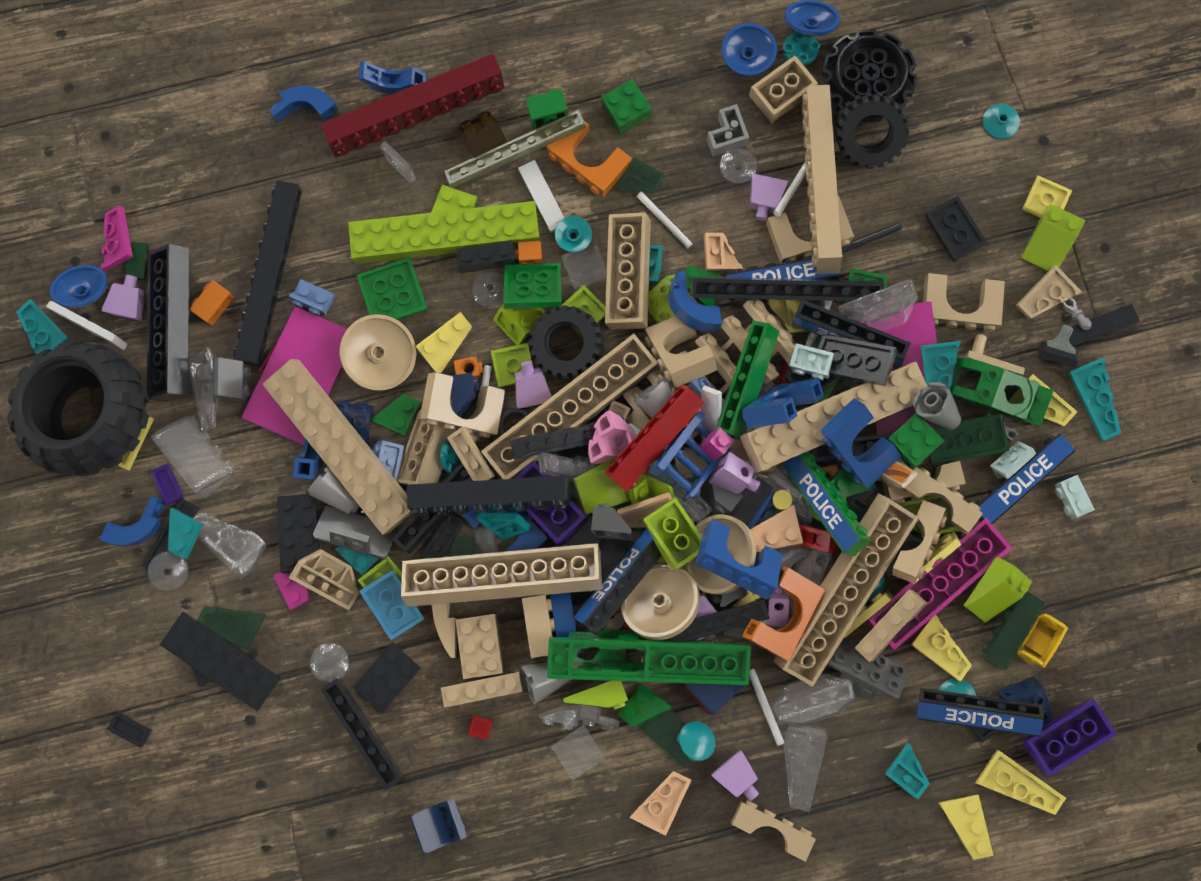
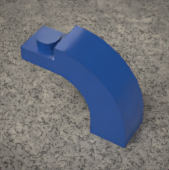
(388, 80)
(303, 97)
(690, 312)
(308, 464)
(140, 531)
(563, 614)

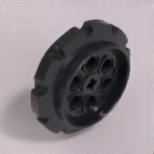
(869, 74)

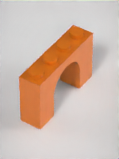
(599, 178)
(805, 600)

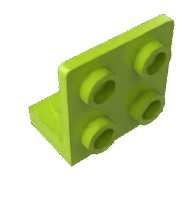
(658, 300)
(517, 322)
(647, 488)

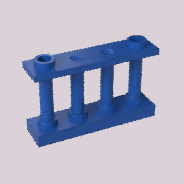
(673, 451)

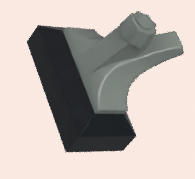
(1060, 348)

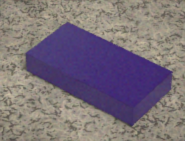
(167, 484)

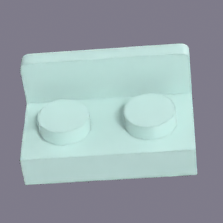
(811, 361)
(1012, 460)
(1074, 497)

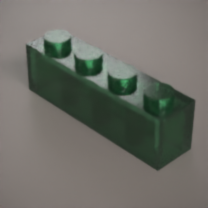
(1012, 631)

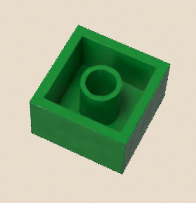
(626, 106)
(546, 108)
(915, 441)

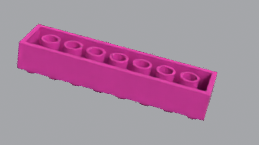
(948, 577)

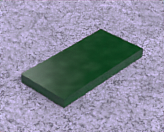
(971, 439)

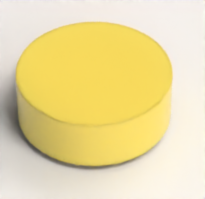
(782, 500)

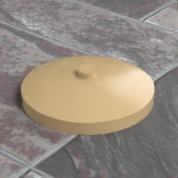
(377, 352)
(740, 546)
(662, 603)

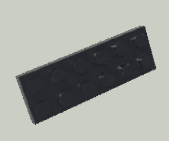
(220, 661)

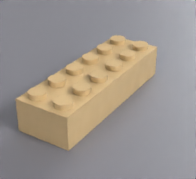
(628, 271)

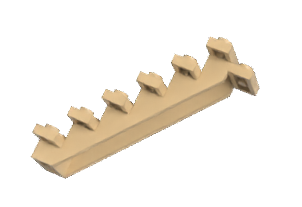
(737, 335)

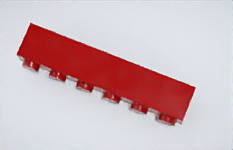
(654, 437)

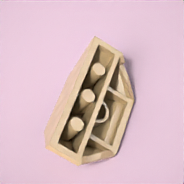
(327, 578)

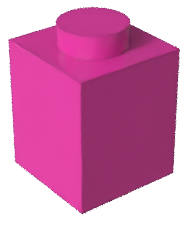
(716, 444)

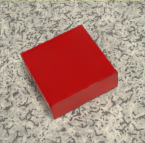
(480, 727)

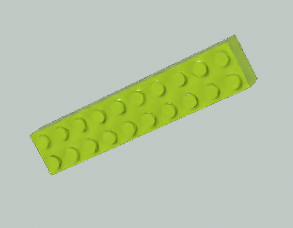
(441, 232)

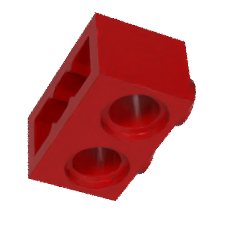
(818, 539)

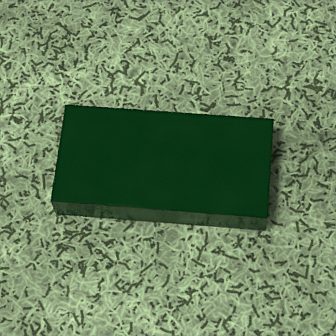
(137, 265)

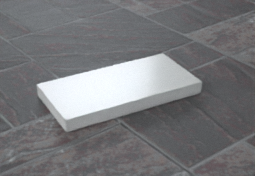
(87, 325)

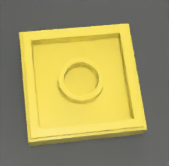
(1043, 194)

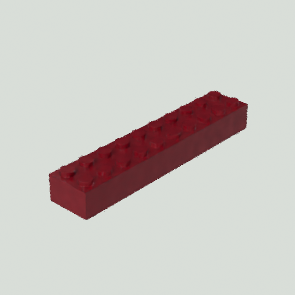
(413, 105)

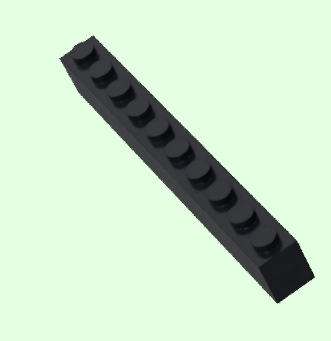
(268, 273)
(782, 288)

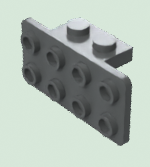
(353, 533)
(868, 677)

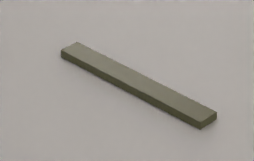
(515, 149)

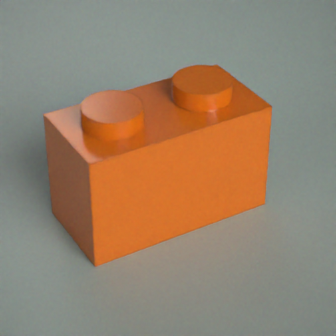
(211, 302)

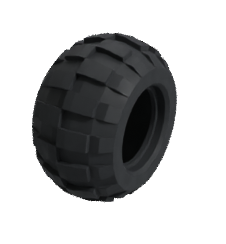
(46, 388)

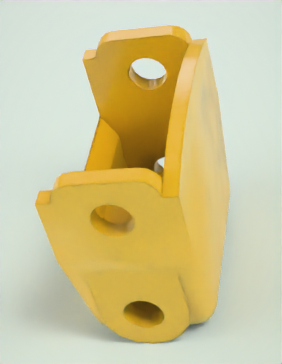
(1042, 641)

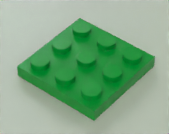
(532, 286)
(392, 290)

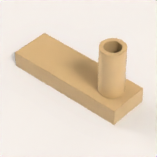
(977, 354)
(469, 454)

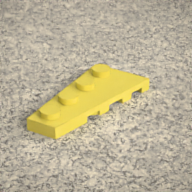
(1016, 782)

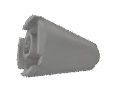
(654, 397)
(937, 405)
(331, 491)
(537, 683)

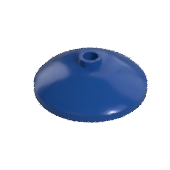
(812, 17)
(753, 40)
(78, 286)

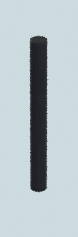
(872, 237)

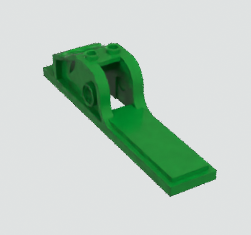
(991, 392)
(662, 660)

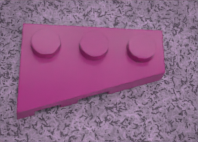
(117, 244)

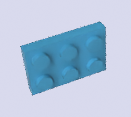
(388, 606)

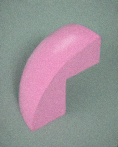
(610, 438)

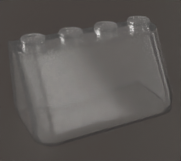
(194, 455)

